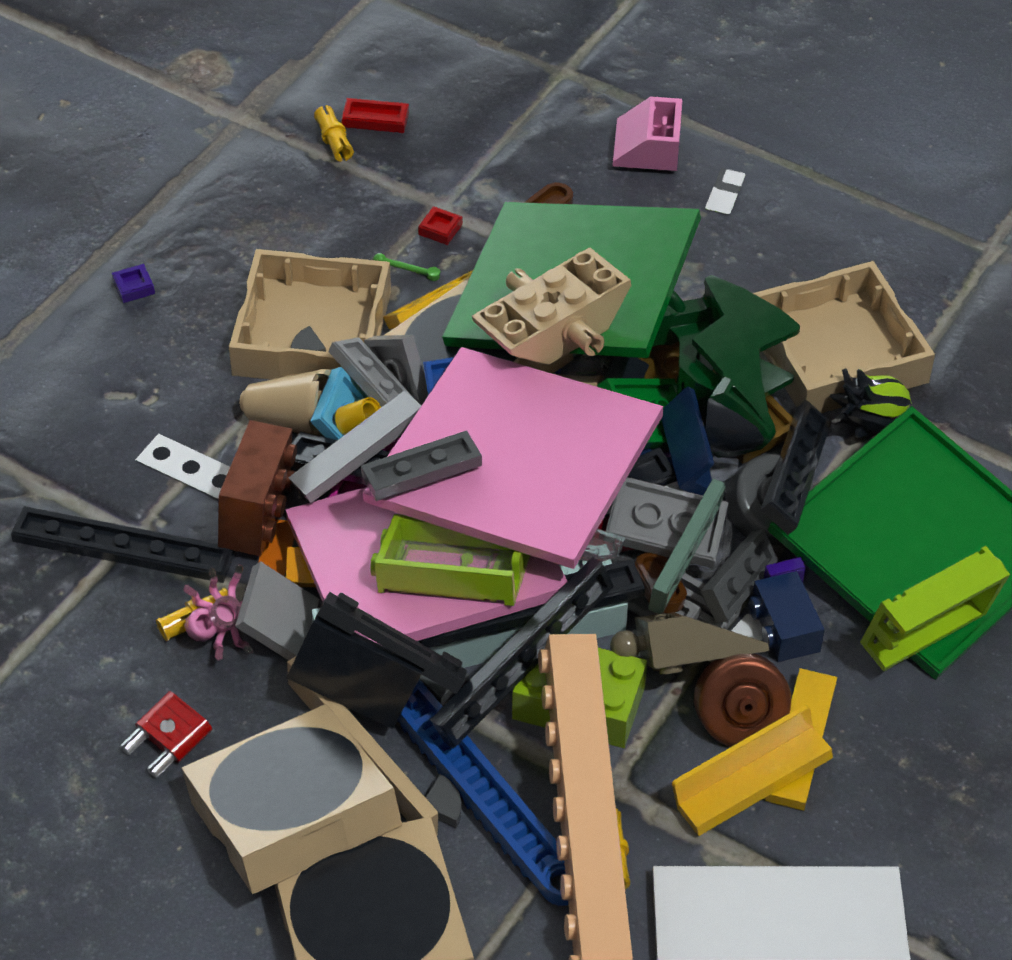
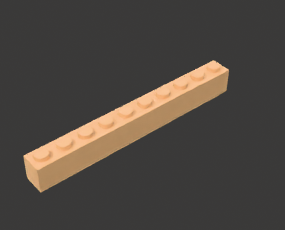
(585, 799)

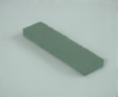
(687, 546)

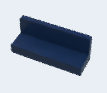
(688, 442)

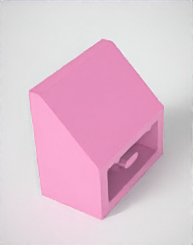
(649, 135)

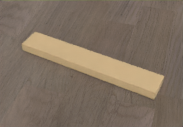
(410, 800)

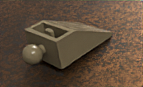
(677, 640)

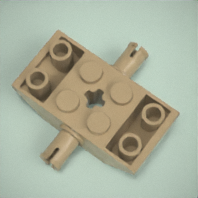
(557, 310)

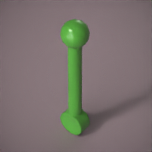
(432, 273)

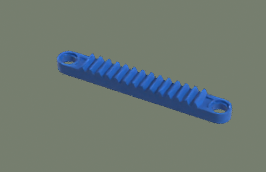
(487, 796)

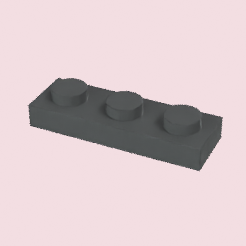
(421, 465)
(736, 577)

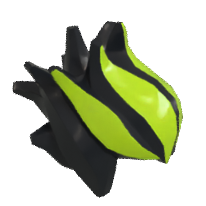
(870, 402)

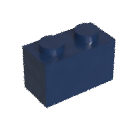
(786, 616)

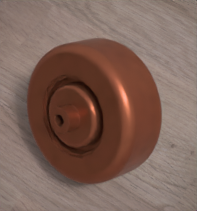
(740, 697)

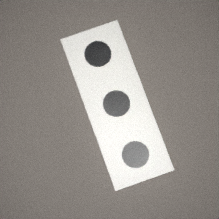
(185, 465)

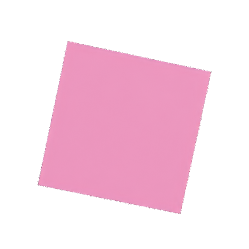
(547, 452)
(338, 546)

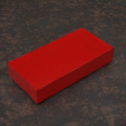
(375, 115)

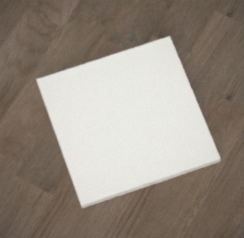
(779, 913)

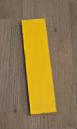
(817, 693)

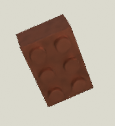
(256, 488)

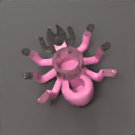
(216, 616)

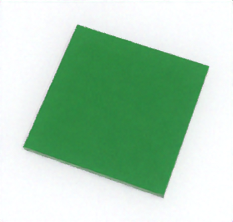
(536, 237)
(899, 517)

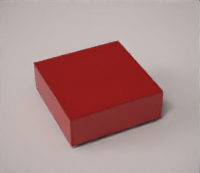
(440, 225)

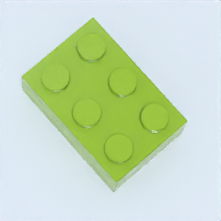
(622, 688)

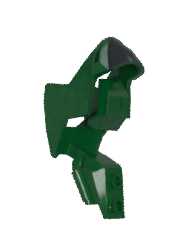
(727, 334)

